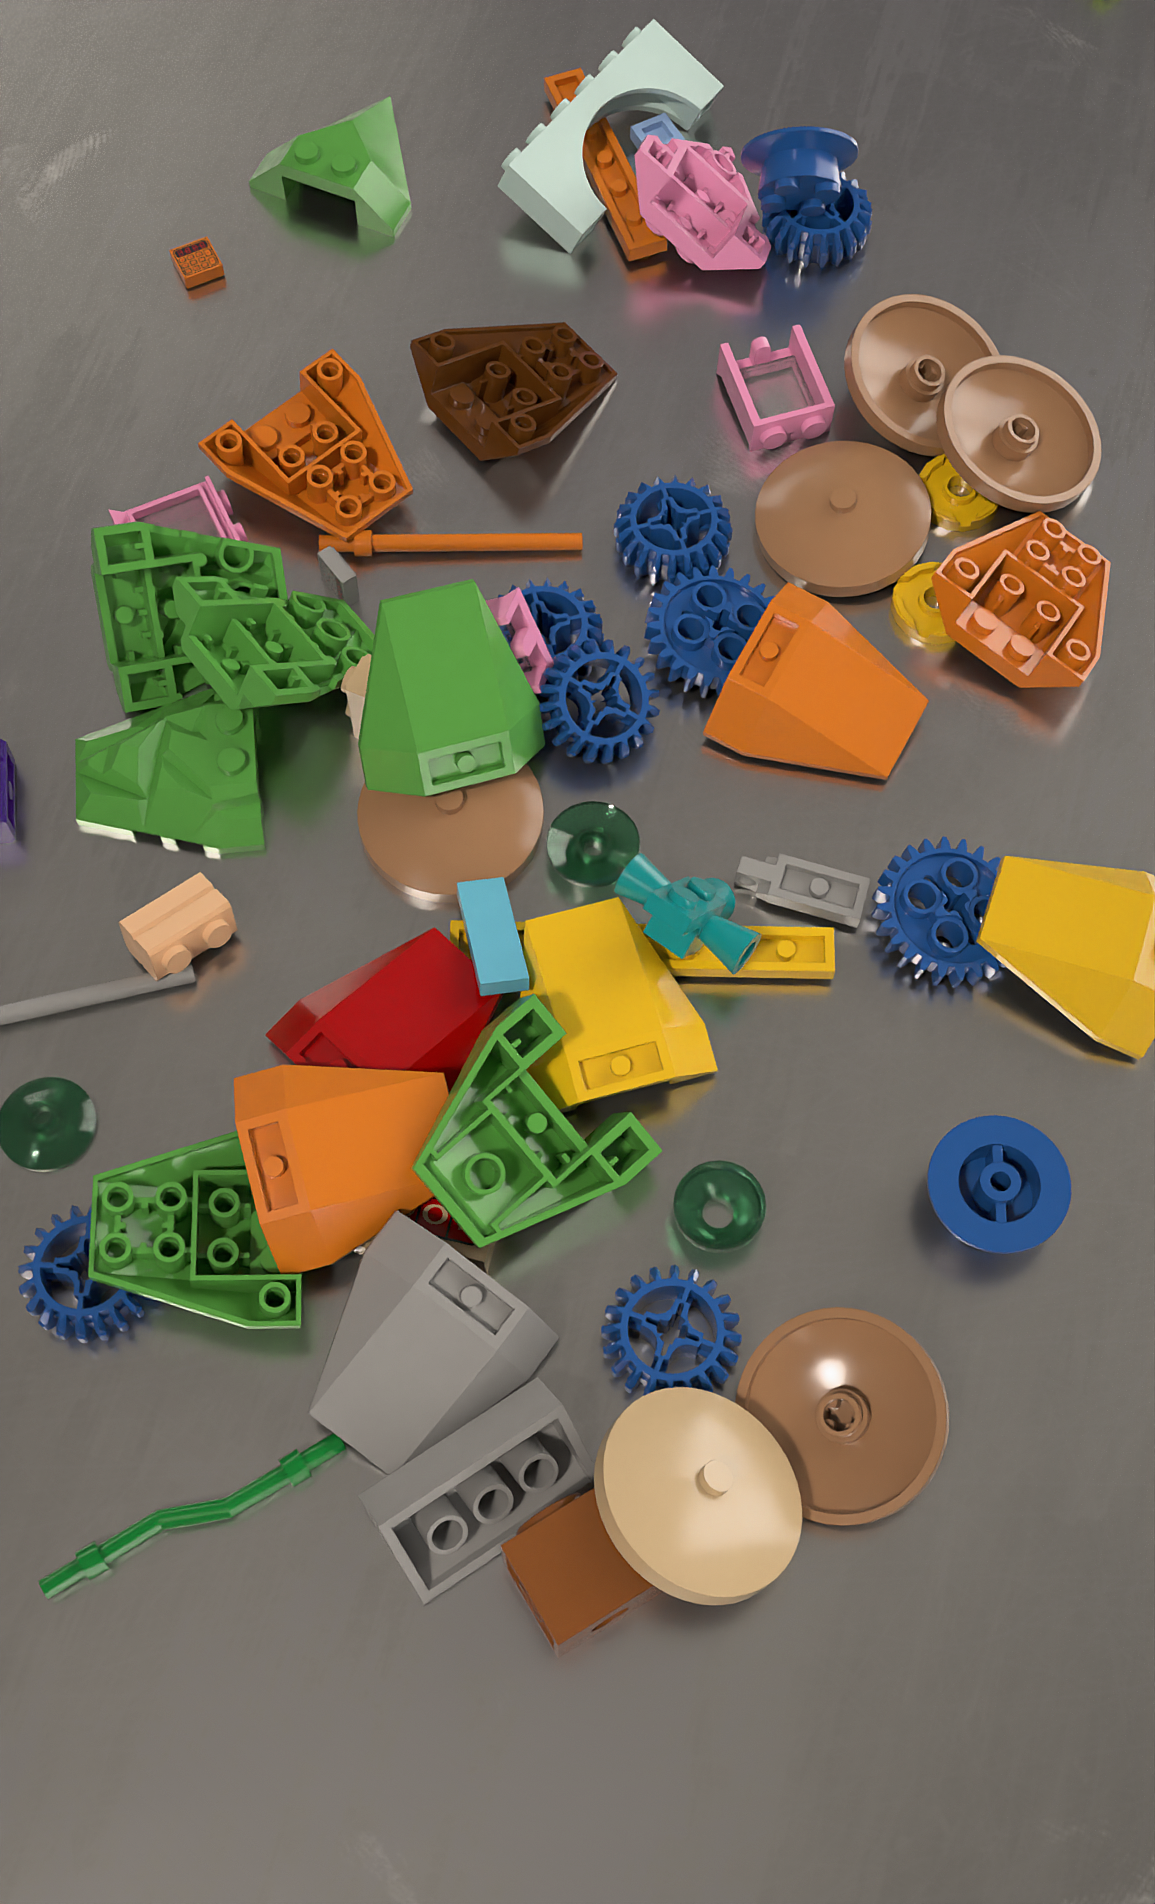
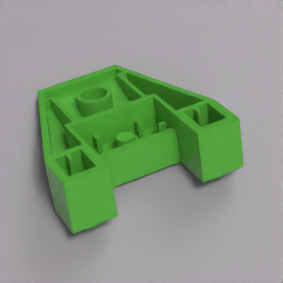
(503, 1147)

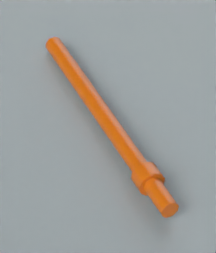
(366, 542)

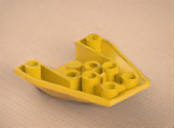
(1080, 943)
(616, 1004)

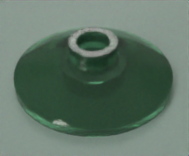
(590, 826)
(58, 1140)

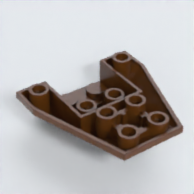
(508, 383)

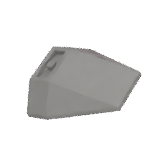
(422, 1347)

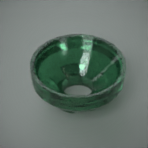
(725, 1184)

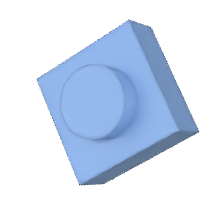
(659, 126)

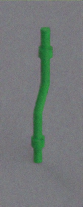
(94, 1558)

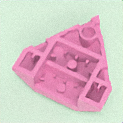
(699, 204)

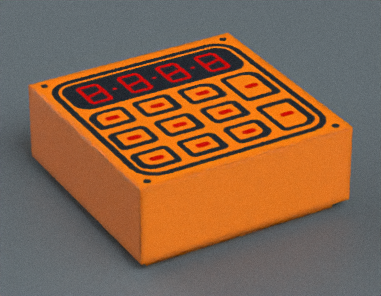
(197, 262)

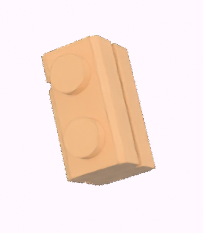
(178, 926)

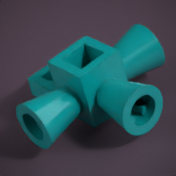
(688, 913)

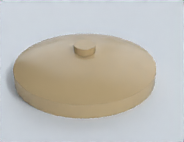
(697, 1496)

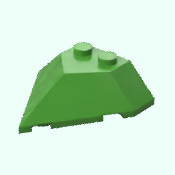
(348, 158)

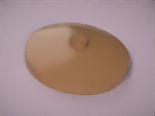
(903, 362)
(1018, 434)
(842, 518)
(452, 835)
(850, 1410)

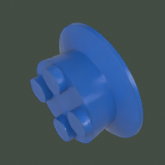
(799, 167)
(999, 1184)

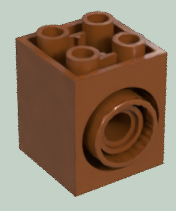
(573, 1572)

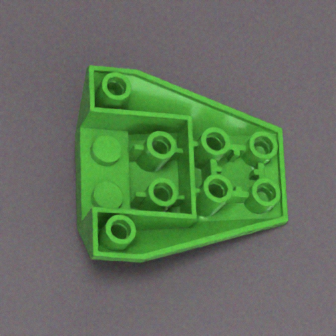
(444, 696)
(191, 1237)

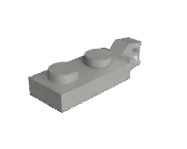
(805, 887)

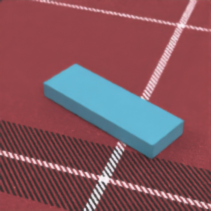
(492, 936)

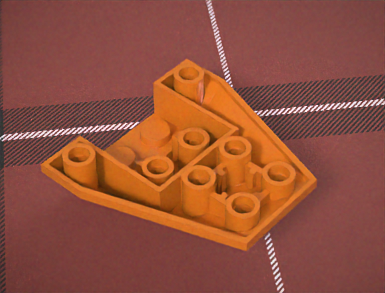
(318, 453)
(1027, 602)
(815, 693)
(332, 1154)

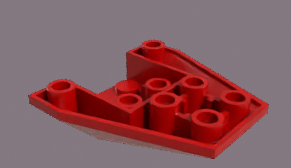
(395, 1013)

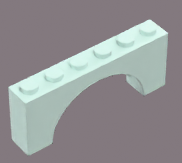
(647, 75)

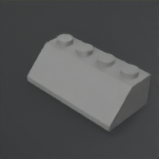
(478, 1487)

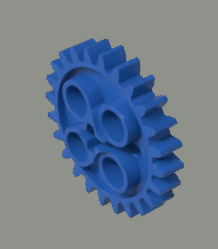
(714, 629)
(916, 929)

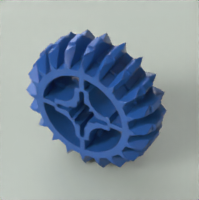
(823, 236)
(675, 520)
(563, 618)
(616, 709)
(49, 1267)
(648, 1325)

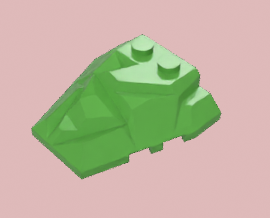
(137, 608)
(267, 647)
(176, 776)

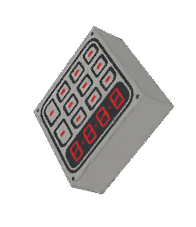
(338, 575)

